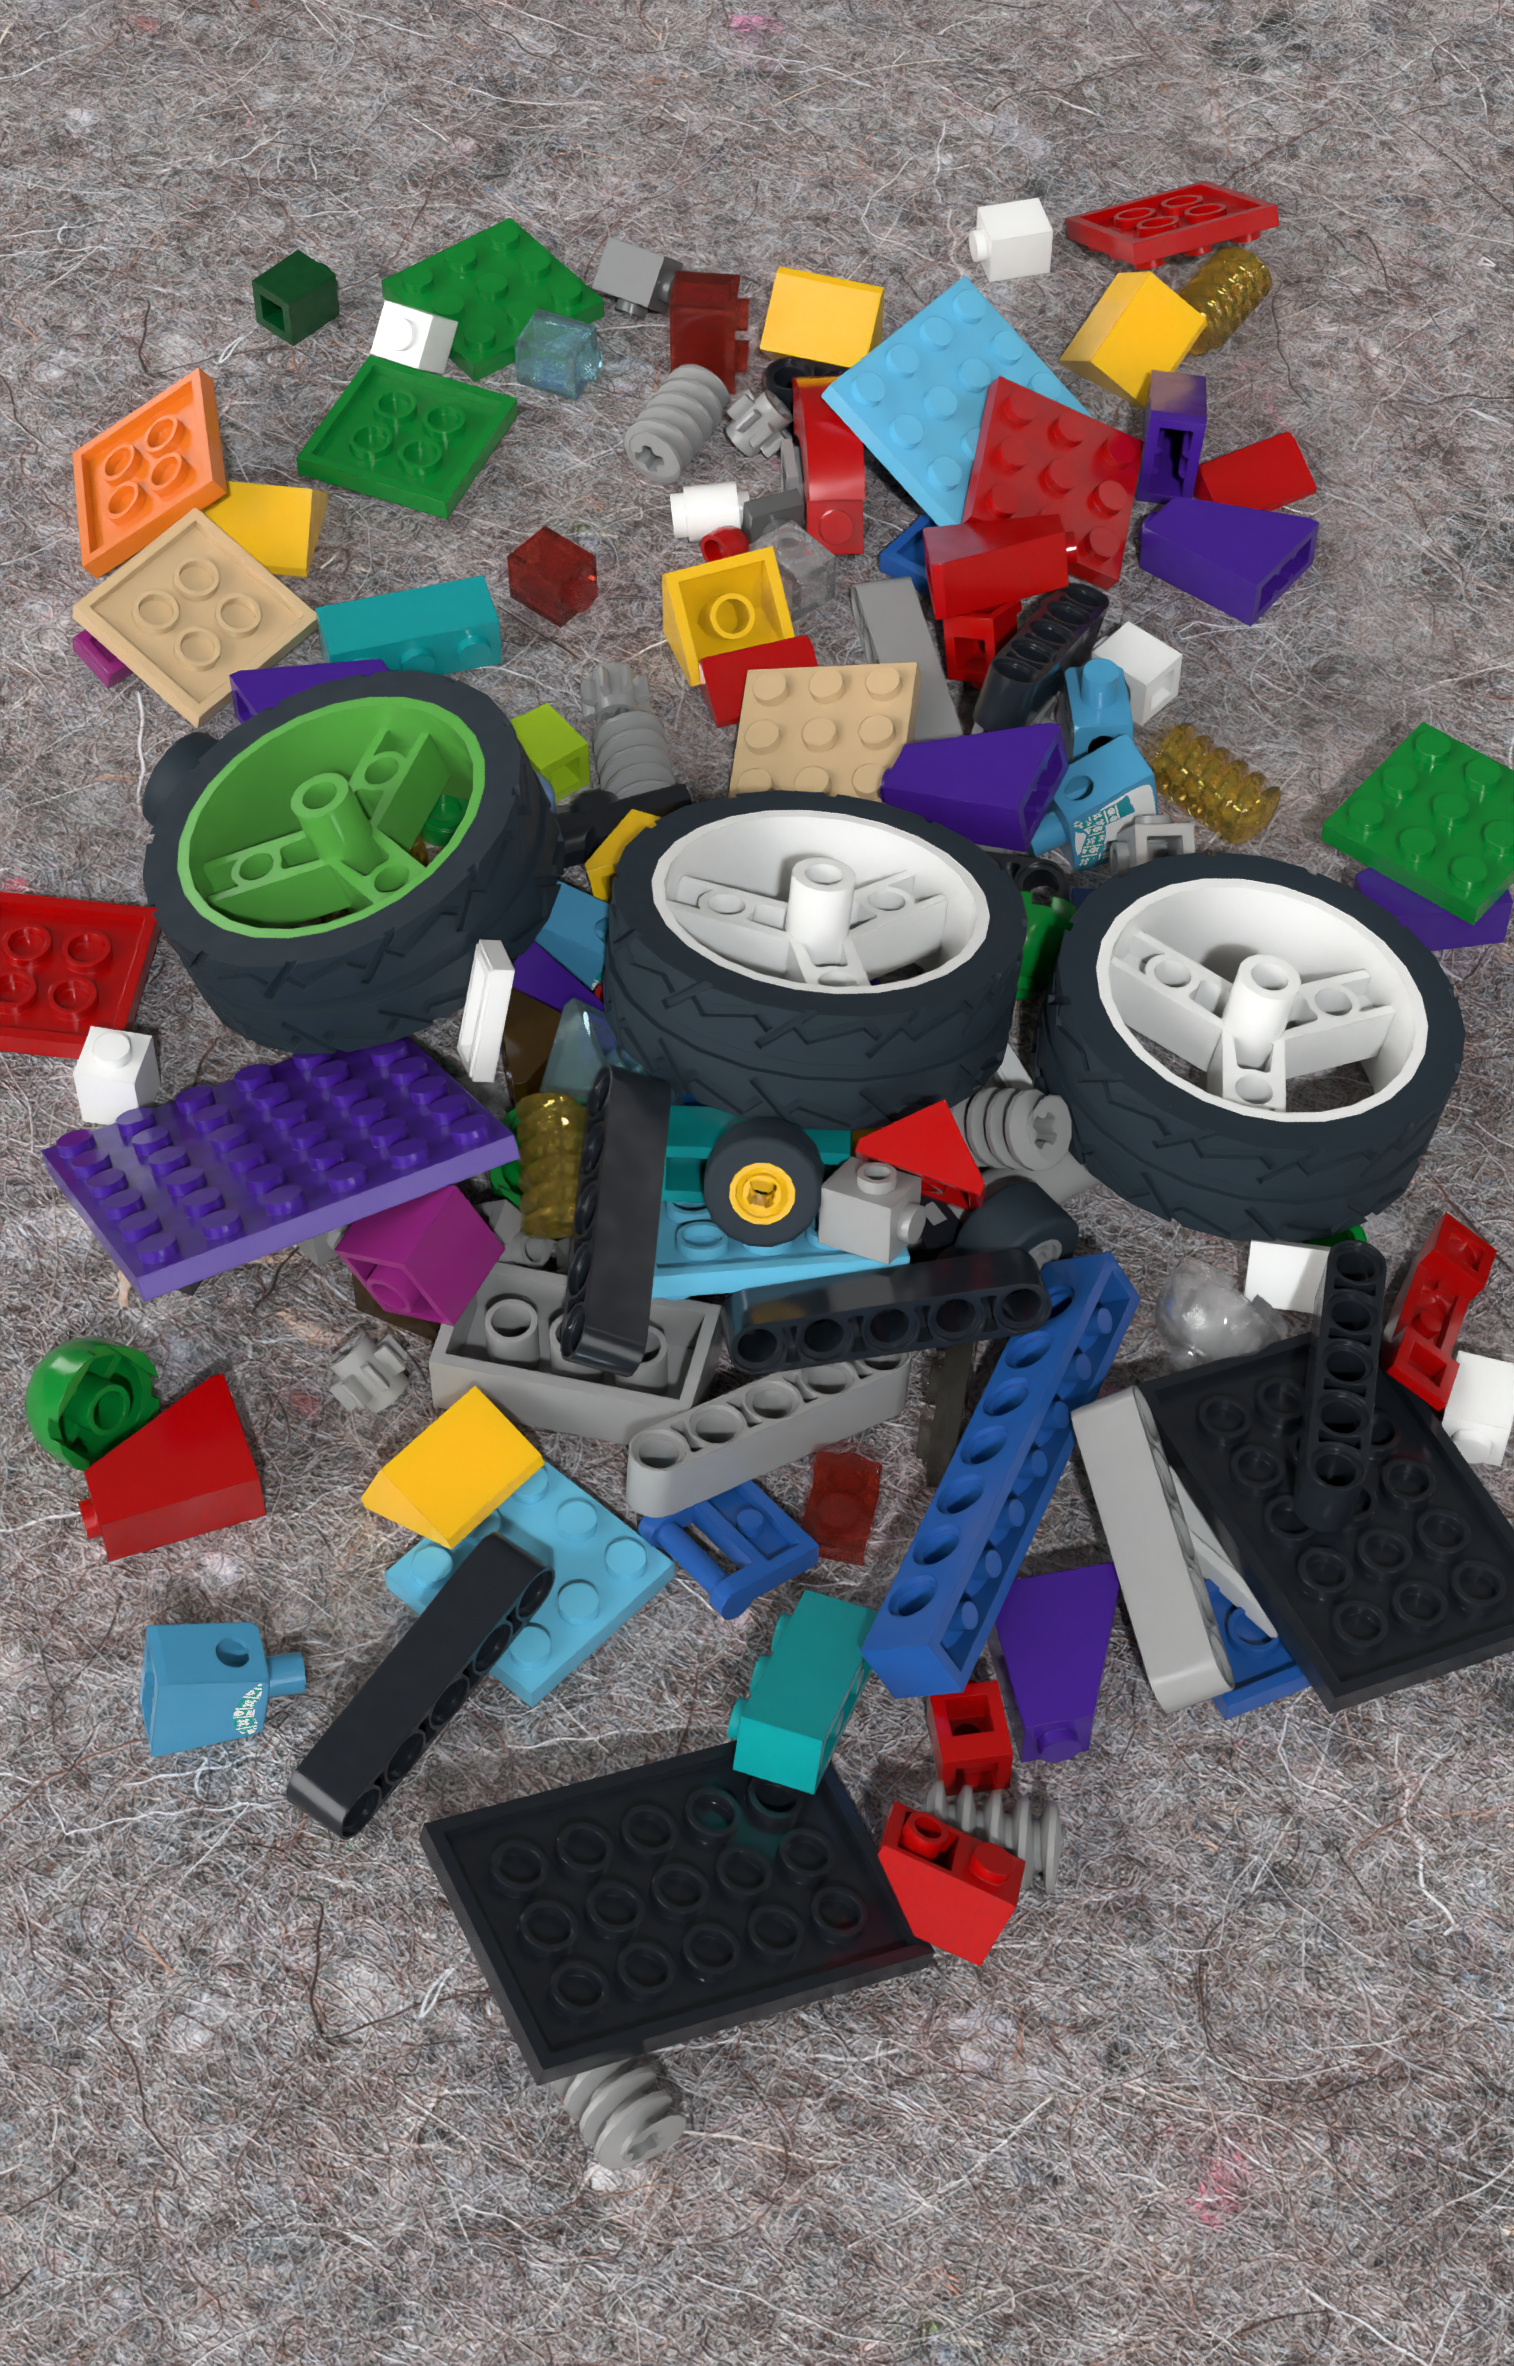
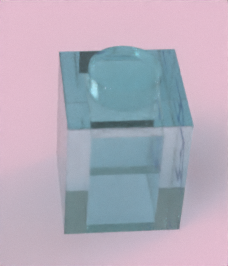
(557, 354)

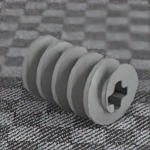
(676, 423)
(632, 754)
(1014, 1128)
(1030, 1839)
(618, 2114)

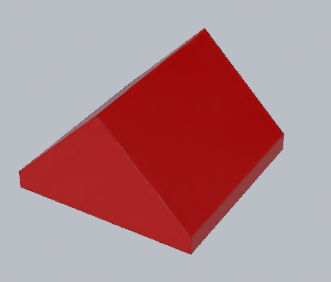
(932, 1149)

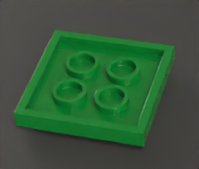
(492, 291)
(407, 436)
(1434, 823)

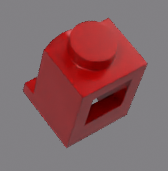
(976, 639)
(970, 1738)

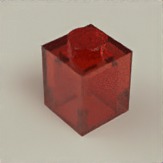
(553, 576)

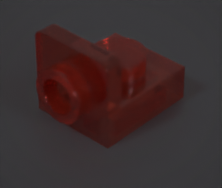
(843, 1505)

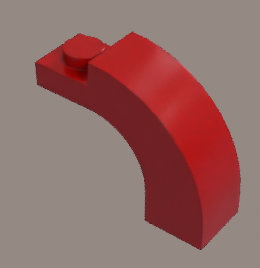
(830, 469)

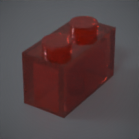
(708, 324)

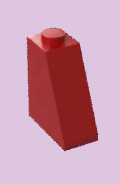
(995, 562)
(174, 1477)

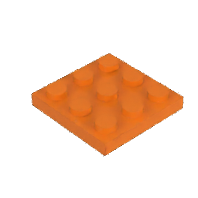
(148, 473)

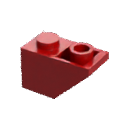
(949, 1882)

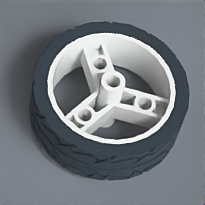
(754, 947)
(1313, 988)

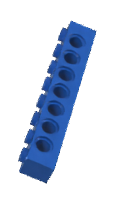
(999, 1483)

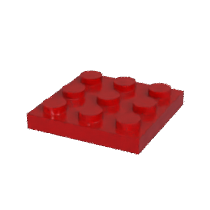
(1173, 223)
(1055, 460)
(69, 970)

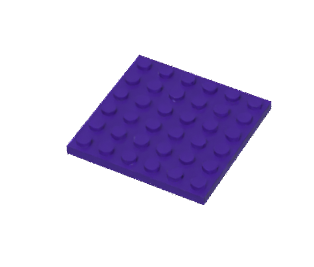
(272, 1160)

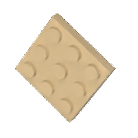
(194, 615)
(824, 728)

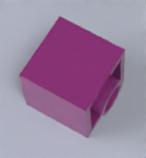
(423, 1255)

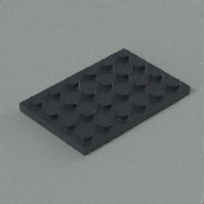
(1395, 1594)
(666, 1906)

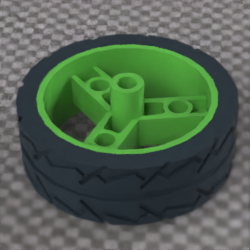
(318, 817)

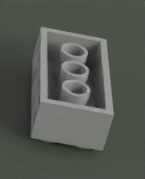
(513, 1355)

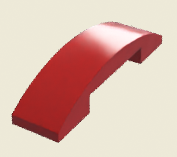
(1431, 1310)

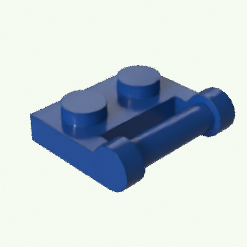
(749, 1532)

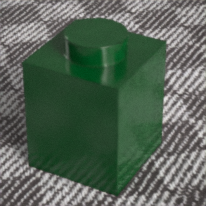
(295, 297)

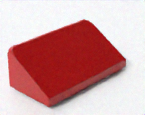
(1257, 475)
(725, 674)

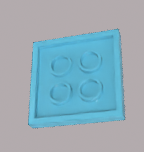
(599, 1582)

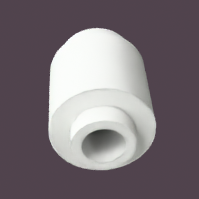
(706, 508)

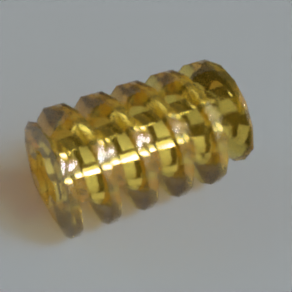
(1226, 294)
(1212, 785)
(550, 1163)

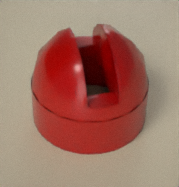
(724, 543)

